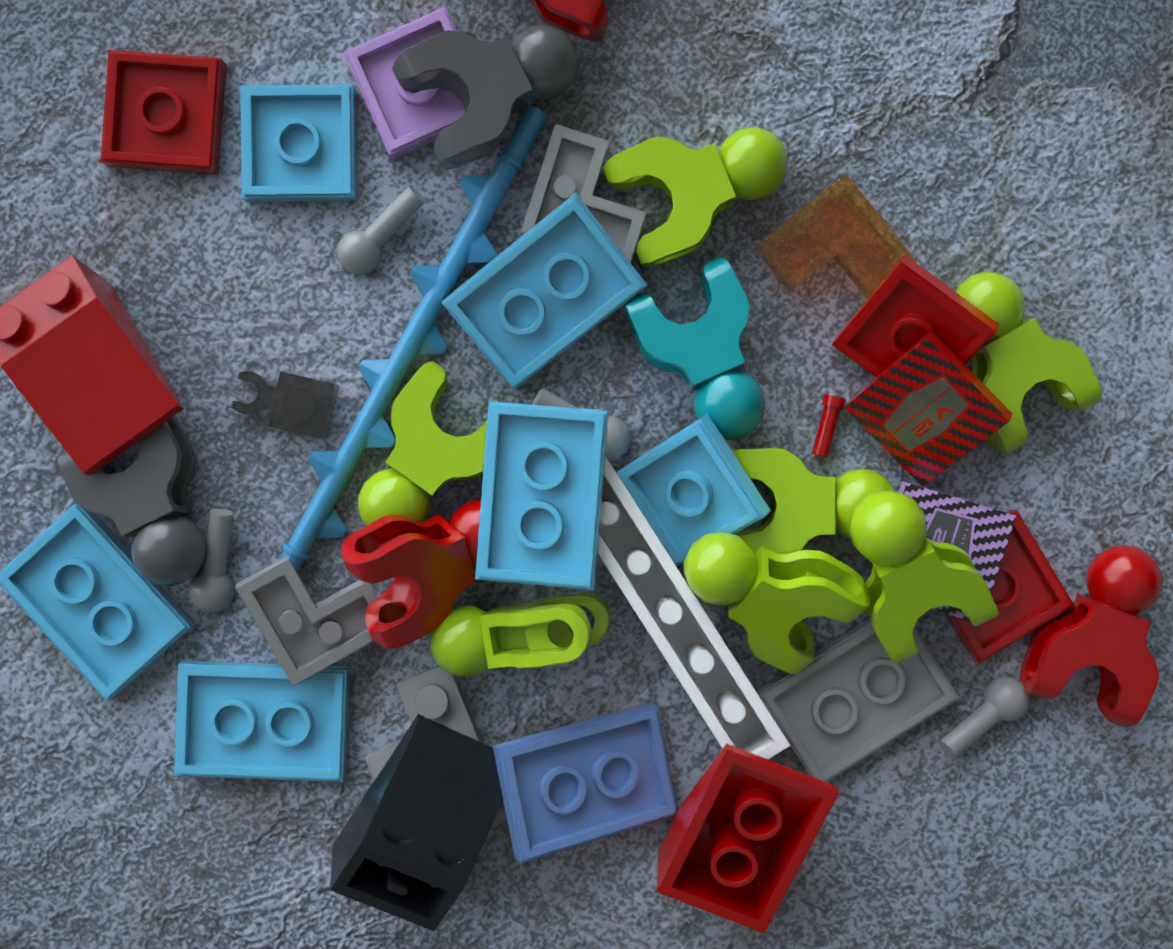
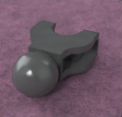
(490, 82)
(148, 504)

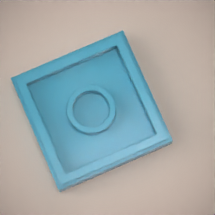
(299, 143)
(692, 488)

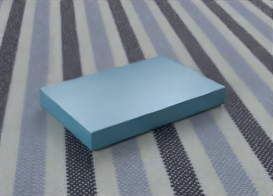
(544, 292)
(542, 495)
(94, 601)
(259, 725)

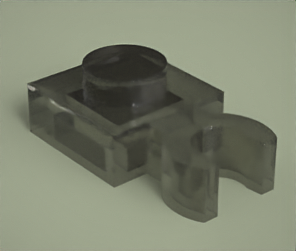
(295, 404)

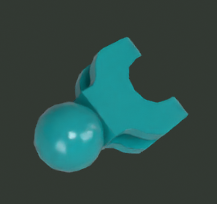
(705, 351)

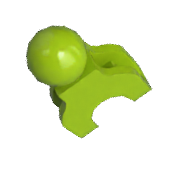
(698, 183)
(1024, 356)
(422, 454)
(804, 501)
(912, 571)
(774, 594)
(519, 634)

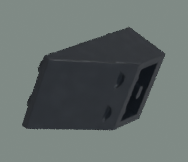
(419, 825)

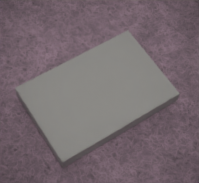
(854, 700)

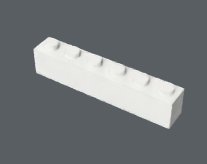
(681, 626)

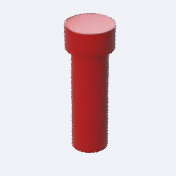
(827, 424)

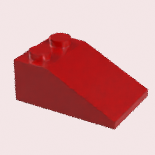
(83, 365)
(742, 837)

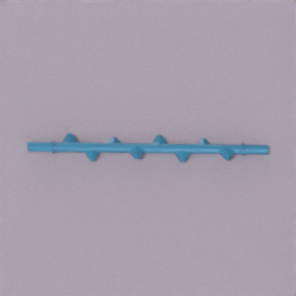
(419, 338)

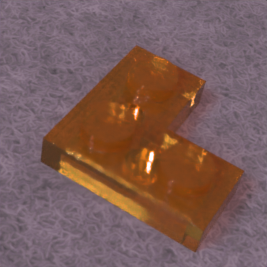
(838, 226)

